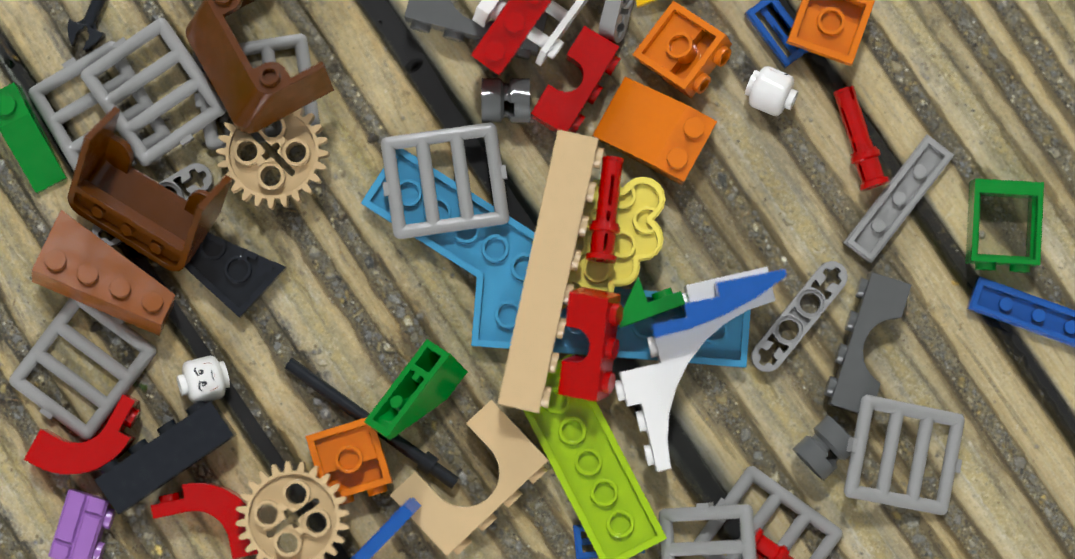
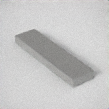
(898, 199)

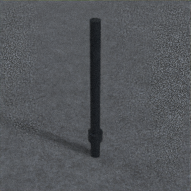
(425, 462)

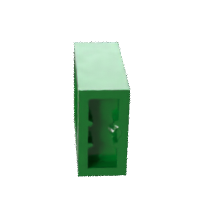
(1011, 189)

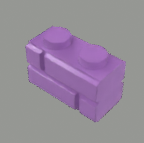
(82, 526)

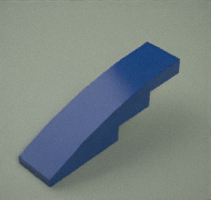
(729, 296)

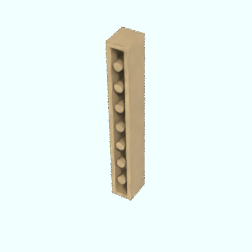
(548, 272)

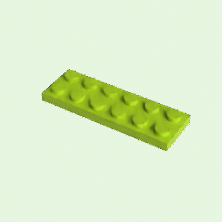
(595, 474)

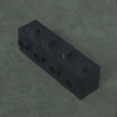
(165, 457)

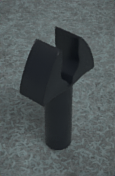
(89, 22)

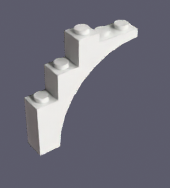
(656, 384)

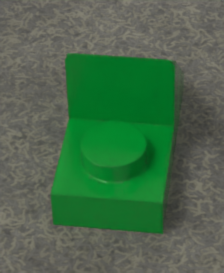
(638, 308)

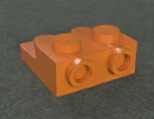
(830, 27)
(684, 50)
(352, 458)

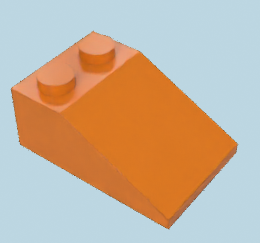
(654, 129)

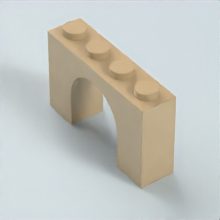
(517, 462)

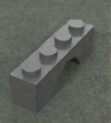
(444, 17)
(879, 301)

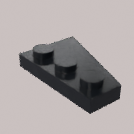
(233, 273)

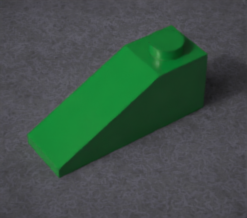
(28, 139)
(417, 390)

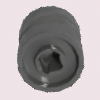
(505, 100)
(824, 448)

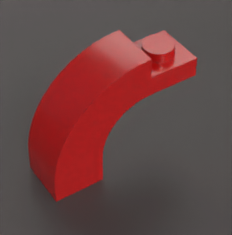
(68, 457)
(213, 500)

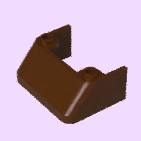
(248, 94)
(136, 206)

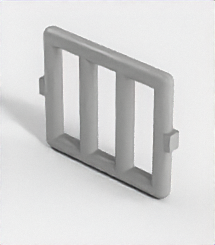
(267, 49)
(72, 69)
(197, 82)
(422, 142)
(105, 404)
(777, 496)
(912, 498)
(707, 511)

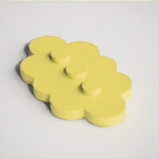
(638, 239)

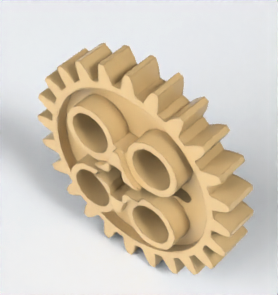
(250, 174)
(274, 491)

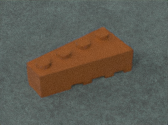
(99, 276)

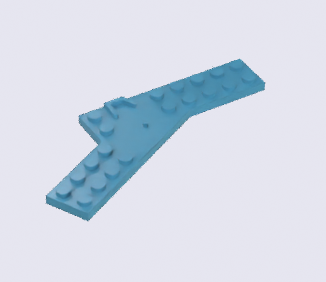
(500, 263)

